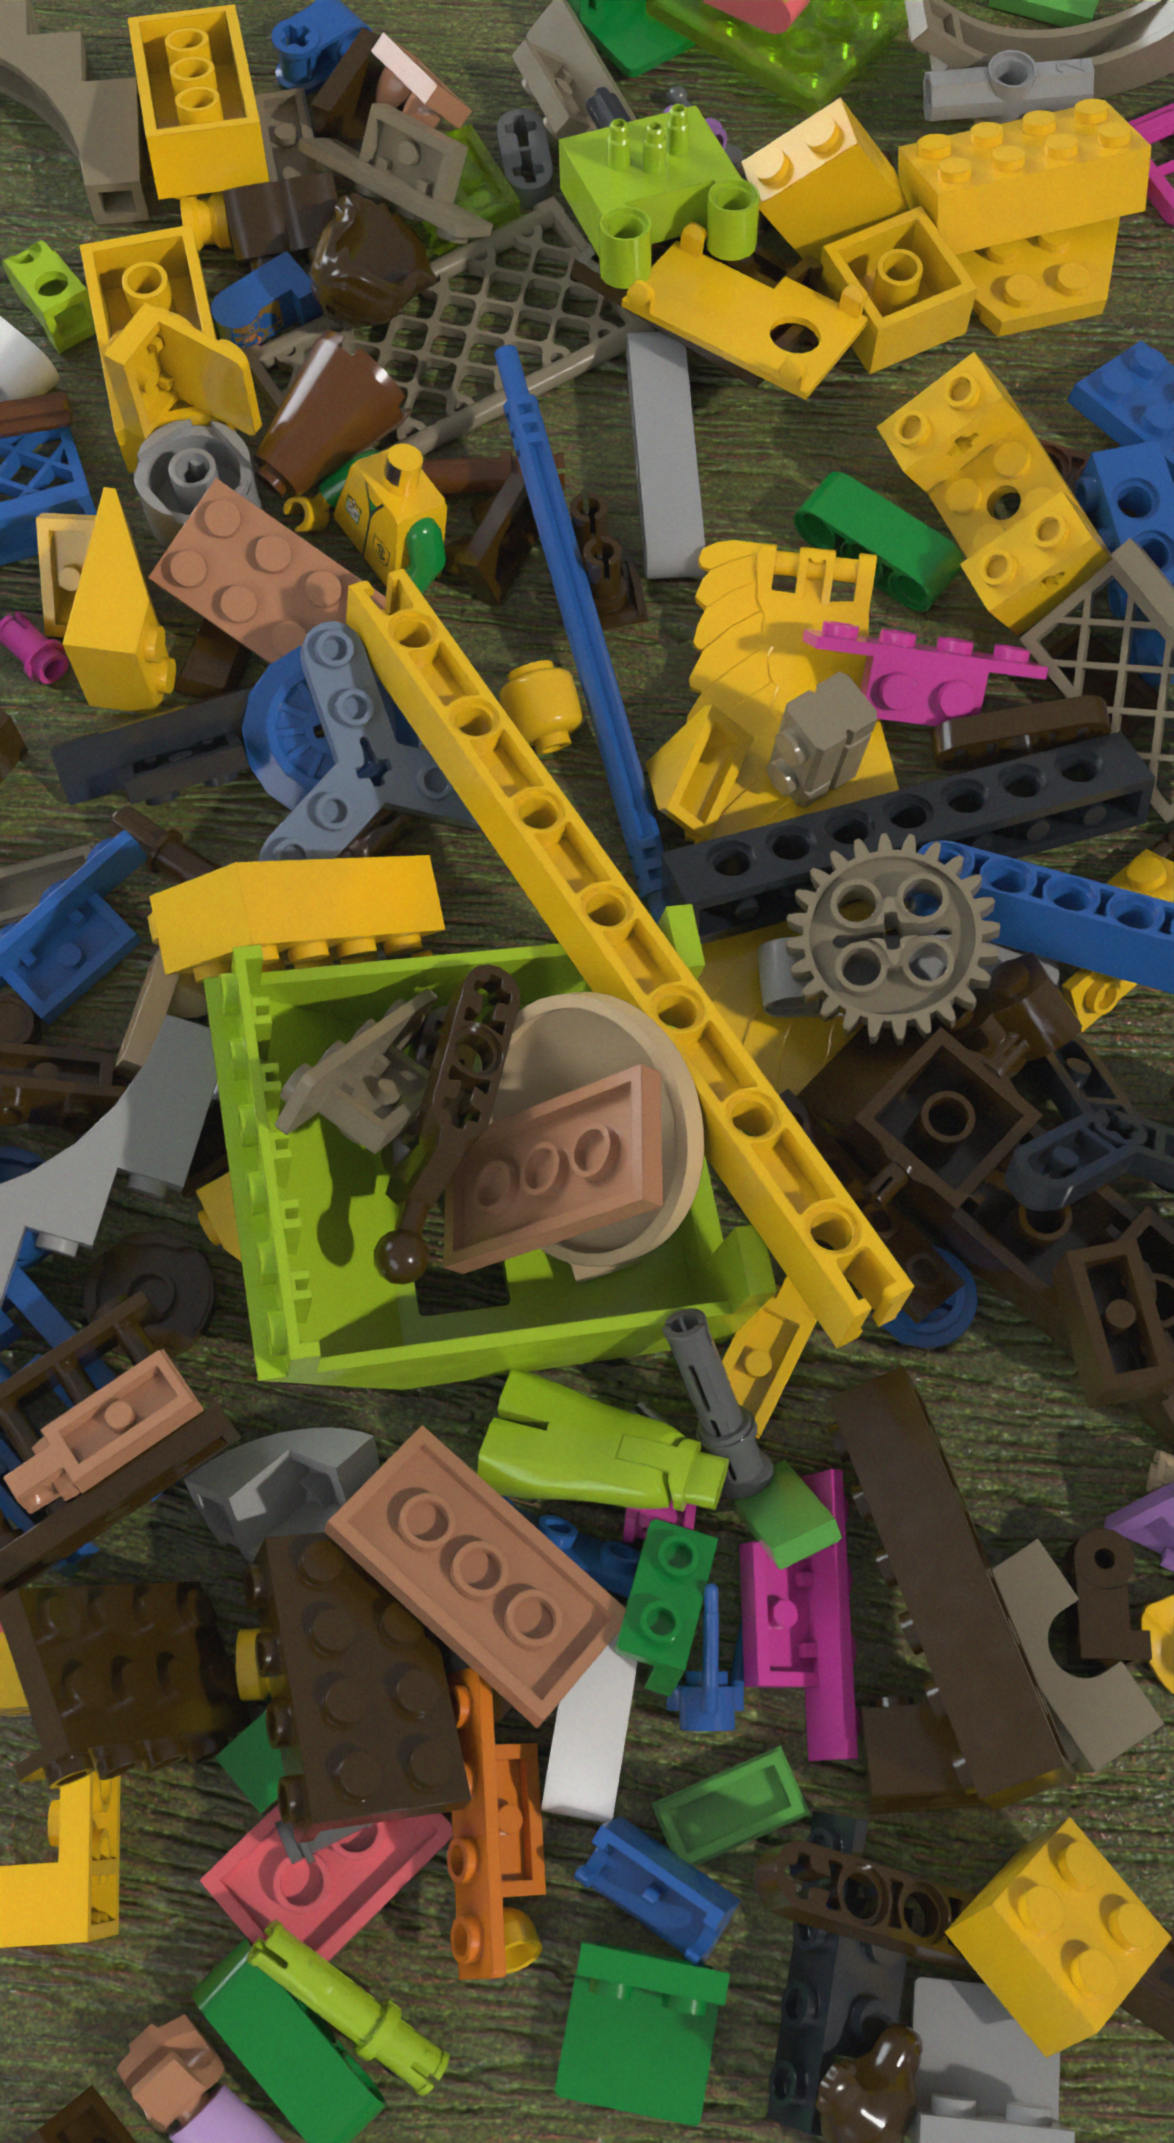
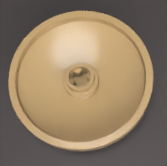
(580, 1040)

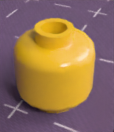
(543, 705)

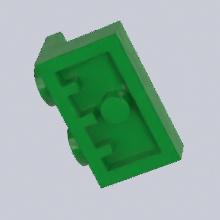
(666, 1602)

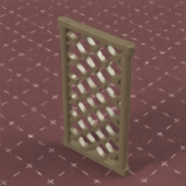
(480, 260)

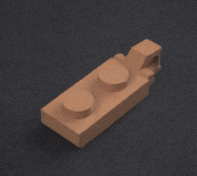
(104, 1432)

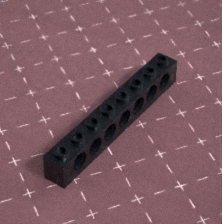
(1003, 808)

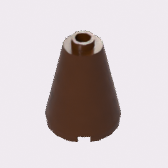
(327, 417)

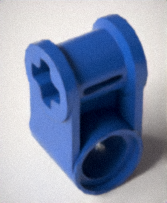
(316, 42)

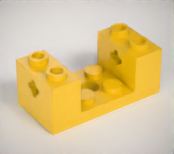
(967, 451)
(80, 1892)

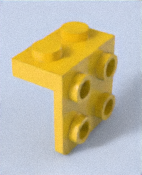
(169, 359)

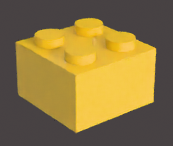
(912, 284)
(1059, 1938)

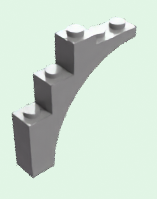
(142, 1137)

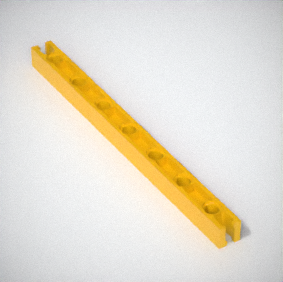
(624, 954)

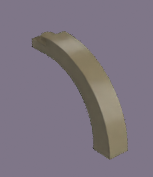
(1124, 47)

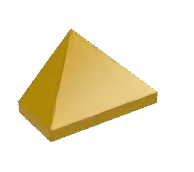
(698, 770)

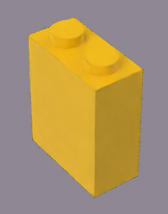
(824, 181)

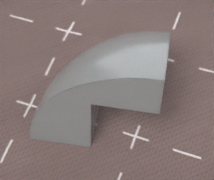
(281, 1484)

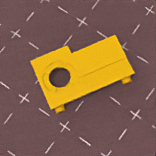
(736, 314)

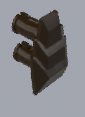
(609, 569)

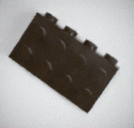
(121, 1678)
(352, 1692)

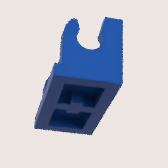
(658, 1889)

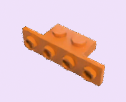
(496, 1836)

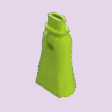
(580, 1449)

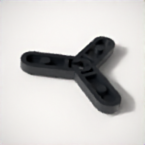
(1097, 1141)

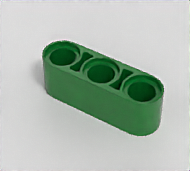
(912, 558)
(288, 2051)

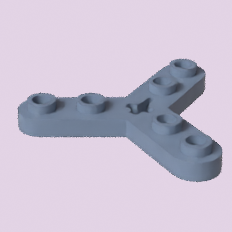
(349, 714)

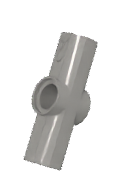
(1007, 88)

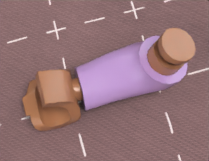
(170, 2080)

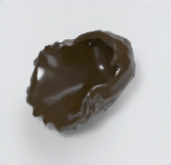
(367, 264)

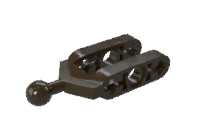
(423, 1173)

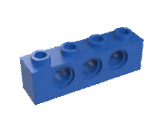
(1139, 481)

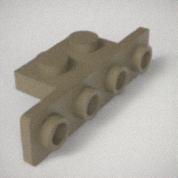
(563, 71)
(406, 166)
(367, 1083)

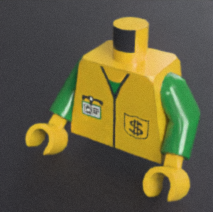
(385, 511)

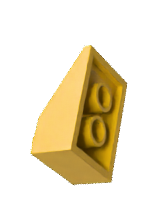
(113, 622)

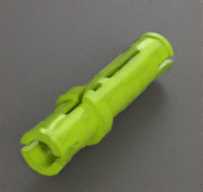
(370, 2024)

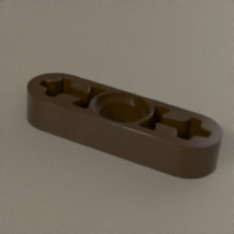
(1018, 732)

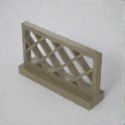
(1154, 595)

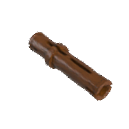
(478, 473)

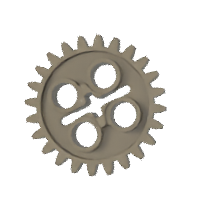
(897, 995)

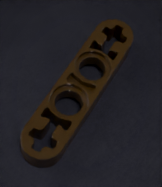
(884, 1897)

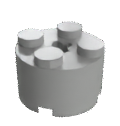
(180, 466)

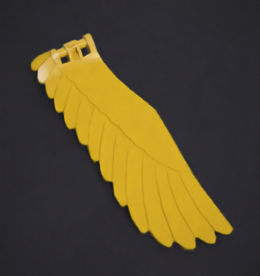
(750, 672)

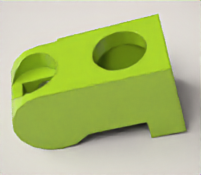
(52, 295)

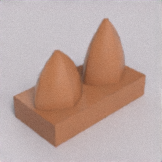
(411, 82)

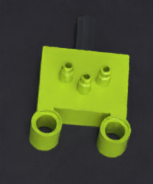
(650, 180)

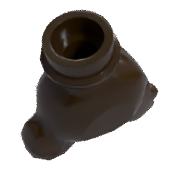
(873, 2094)

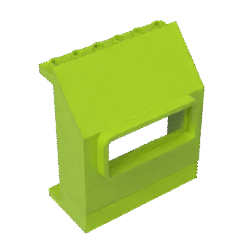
(319, 1205)

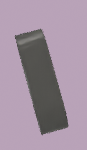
(531, 157)

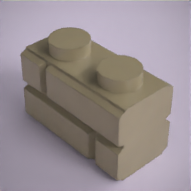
(821, 740)

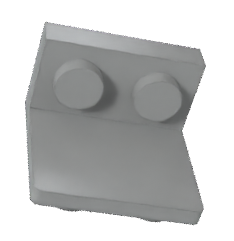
(980, 2071)

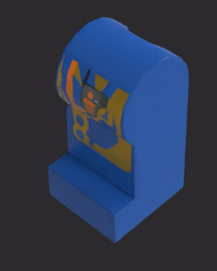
(264, 303)

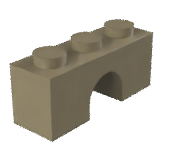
(1092, 1714)

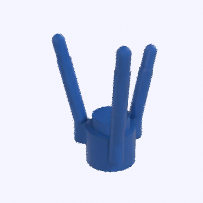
(708, 1698)

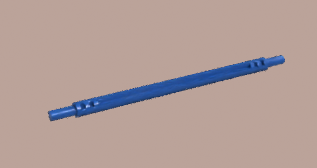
(584, 631)

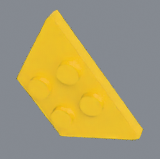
(1043, 278)

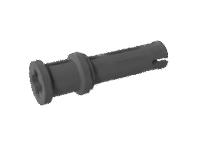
(724, 1425)

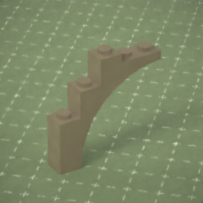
(94, 118)

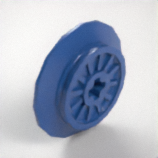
(282, 733)

